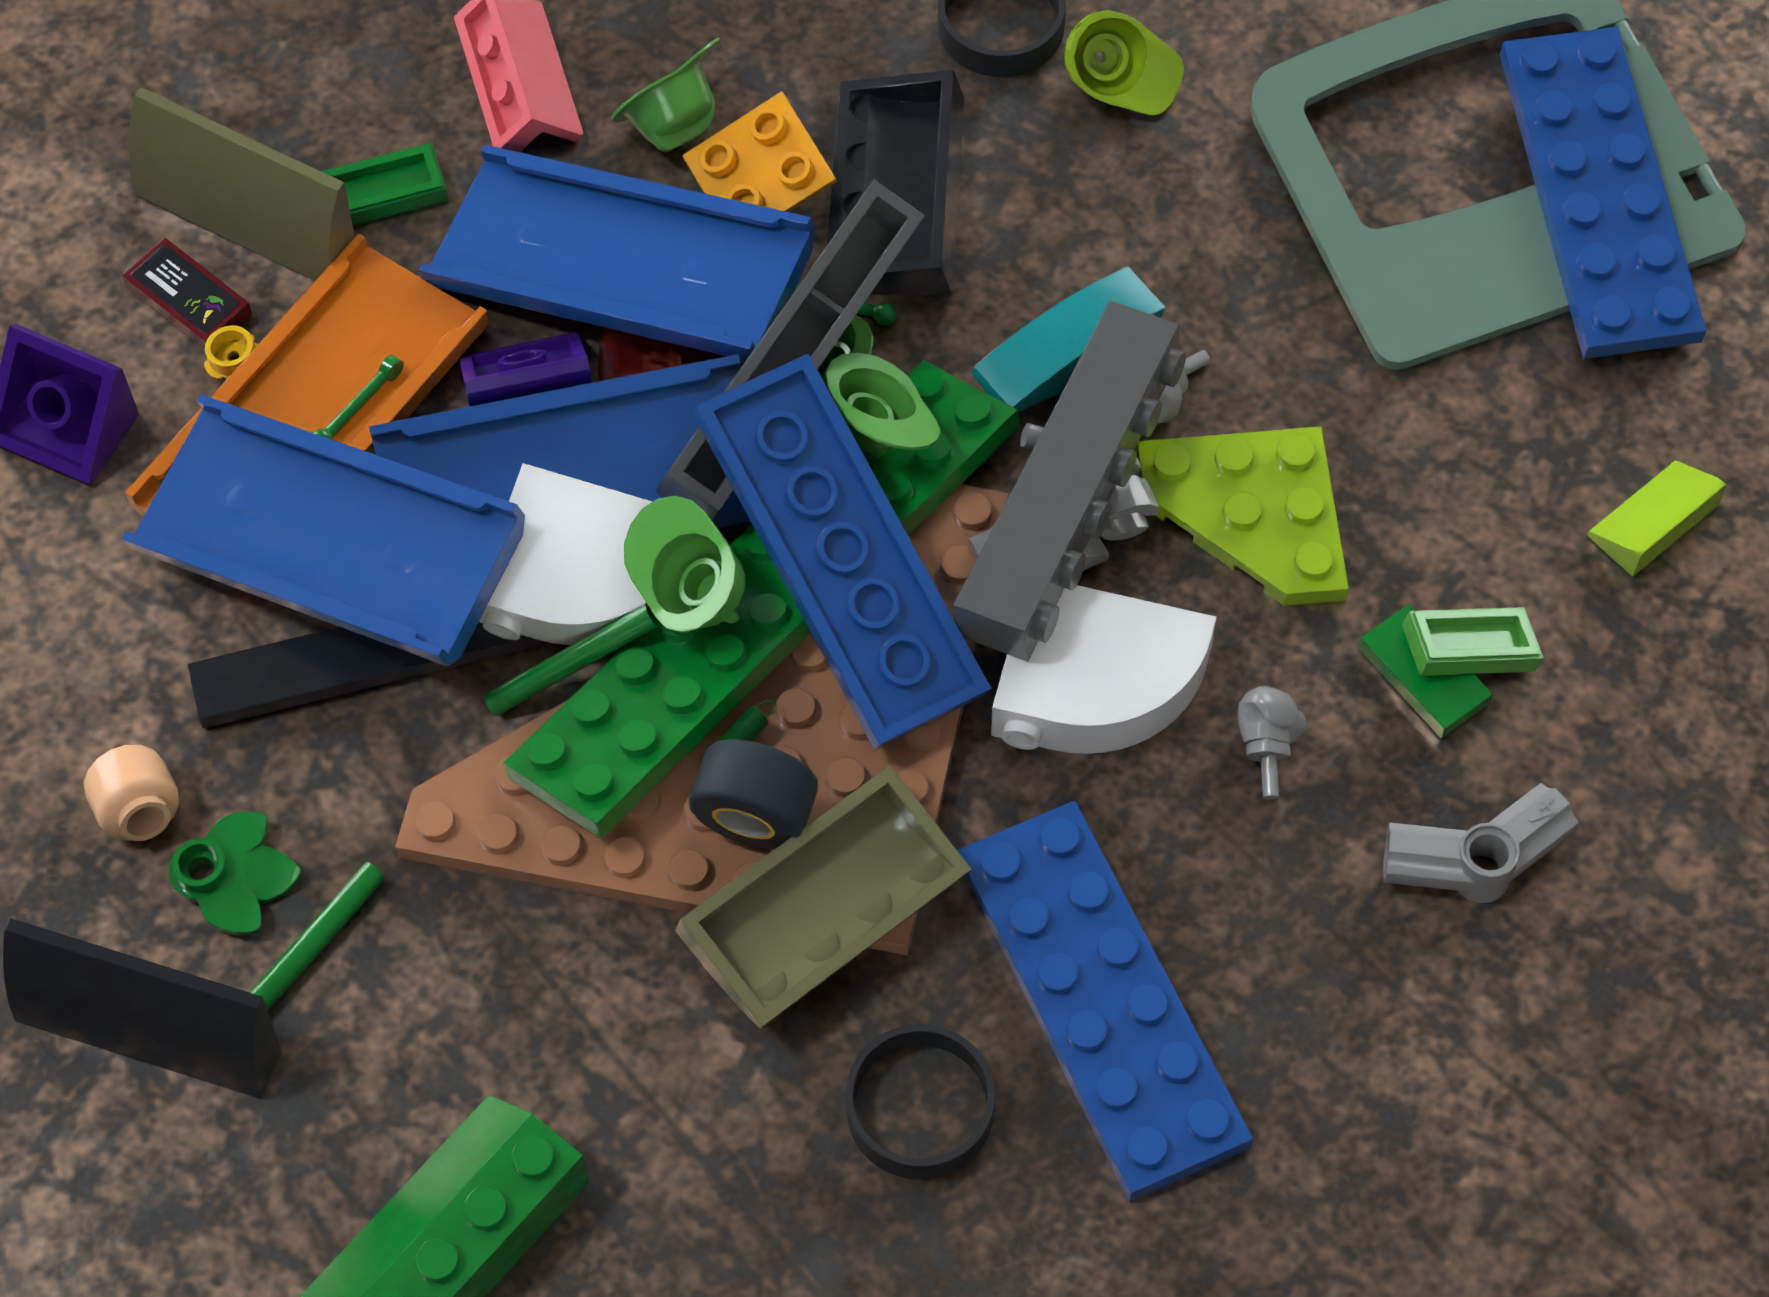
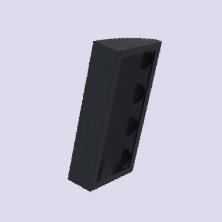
(910, 141)
(139, 1009)

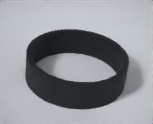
(996, 62)
(920, 1036)

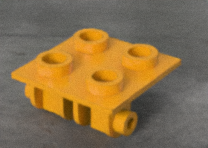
(762, 159)

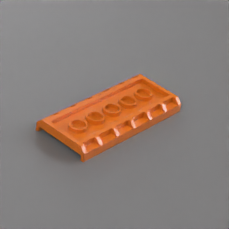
(334, 348)

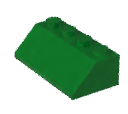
(463, 1212)

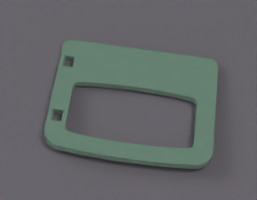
(1481, 267)

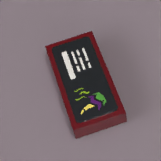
(185, 292)

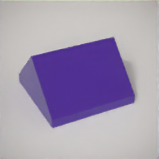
(525, 369)
(61, 404)

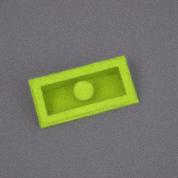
(1657, 515)

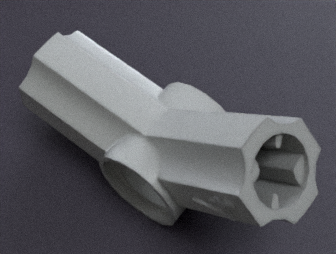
(1512, 839)

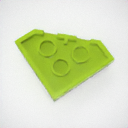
(1255, 506)

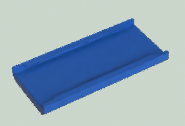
(622, 253)
(600, 432)
(331, 531)

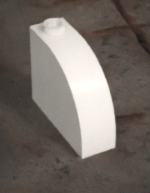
(569, 563)
(1104, 676)

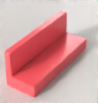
(516, 72)

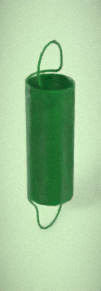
(748, 725)

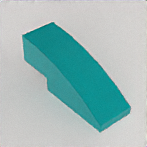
(1045, 352)

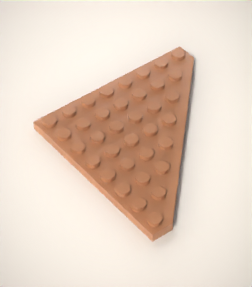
(660, 850)

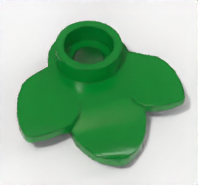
(242, 873)

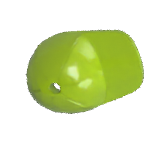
(1136, 65)

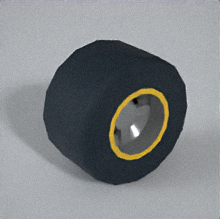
(753, 793)

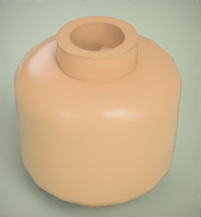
(131, 793)

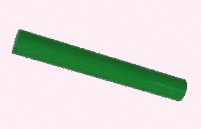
(571, 660)
(318, 934)

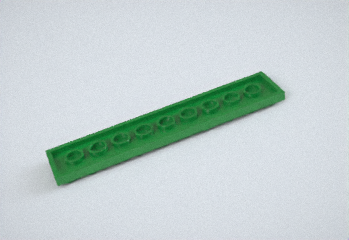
(676, 686)

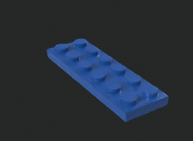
(1602, 193)
(841, 551)
(1104, 1001)

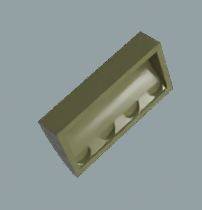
(237, 186)
(822, 898)

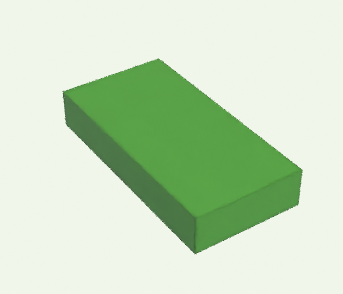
(1472, 641)

